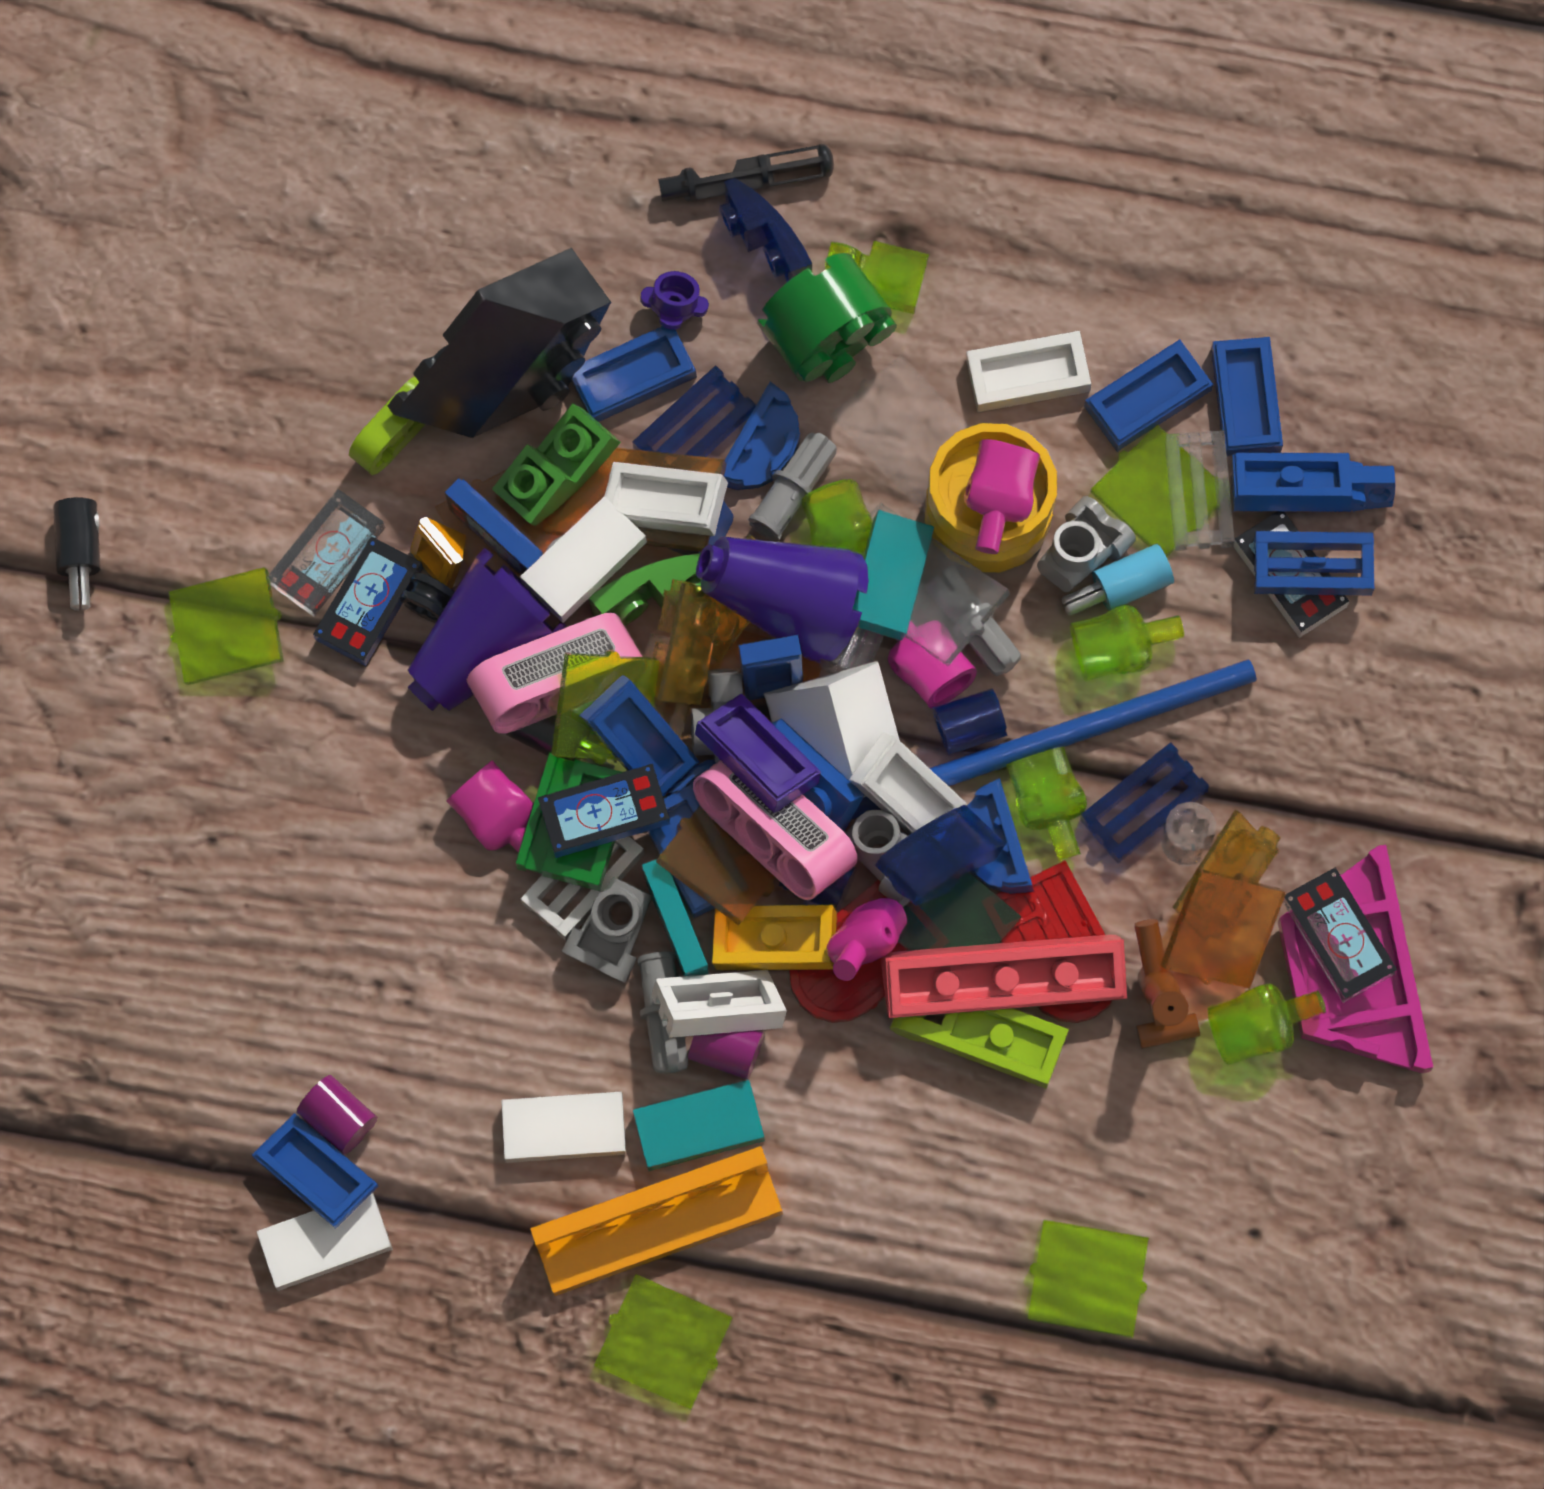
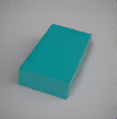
(895, 567)
(675, 920)
(699, 1125)

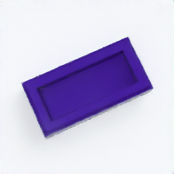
(757, 753)

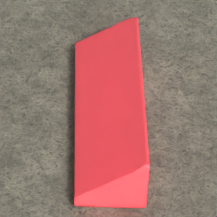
(1004, 975)

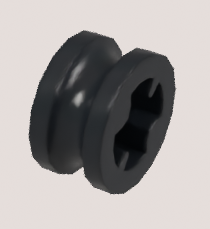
(427, 597)

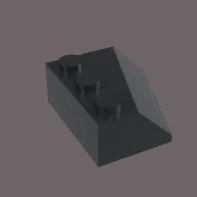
(509, 349)

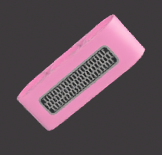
(526, 681)
(793, 844)

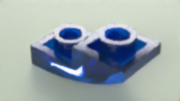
(763, 226)
(938, 854)

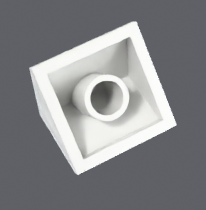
(837, 713)

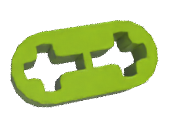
(384, 436)

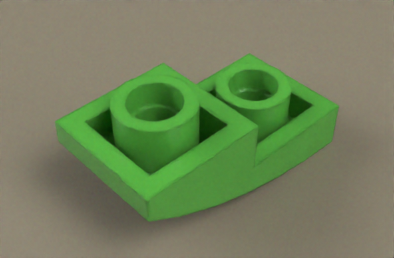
(550, 474)
(630, 592)

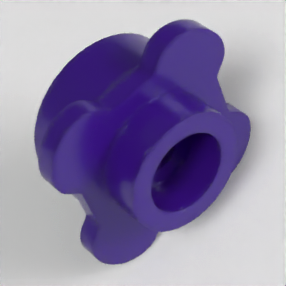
(674, 299)

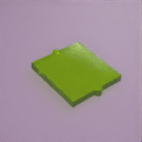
(1140, 494)
(226, 626)
(581, 684)
(1088, 1278)
(663, 1342)

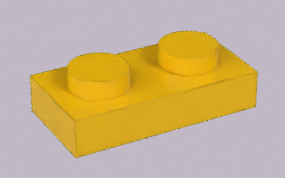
(775, 938)

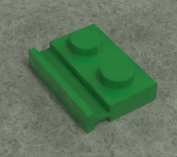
(536, 853)

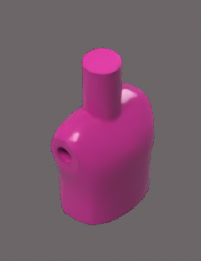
(1000, 489)
(928, 675)
(493, 808)
(866, 936)

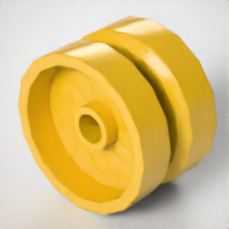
(959, 526)

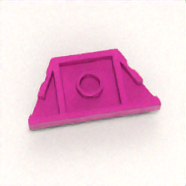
(1384, 1019)

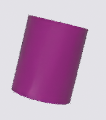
(728, 1052)
(336, 1114)

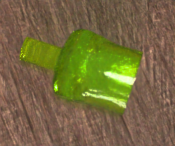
(838, 516)
(1120, 641)
(1049, 797)
(1259, 1022)

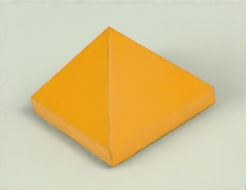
(438, 550)

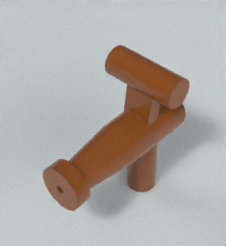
(1161, 993)

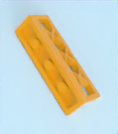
(657, 1221)

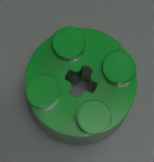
(826, 319)

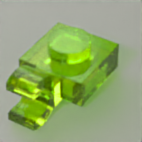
(892, 270)

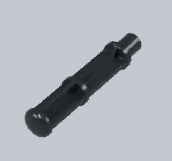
(752, 171)

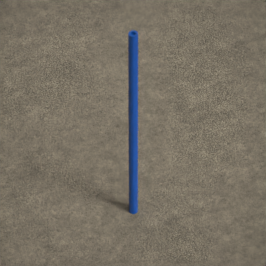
(1089, 725)

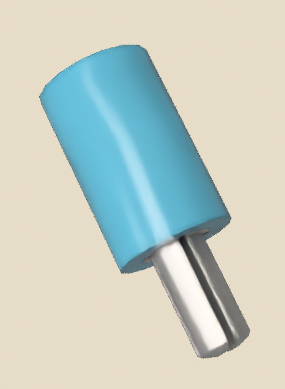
(1123, 581)

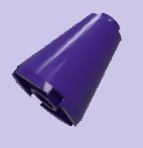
(788, 589)
(481, 620)

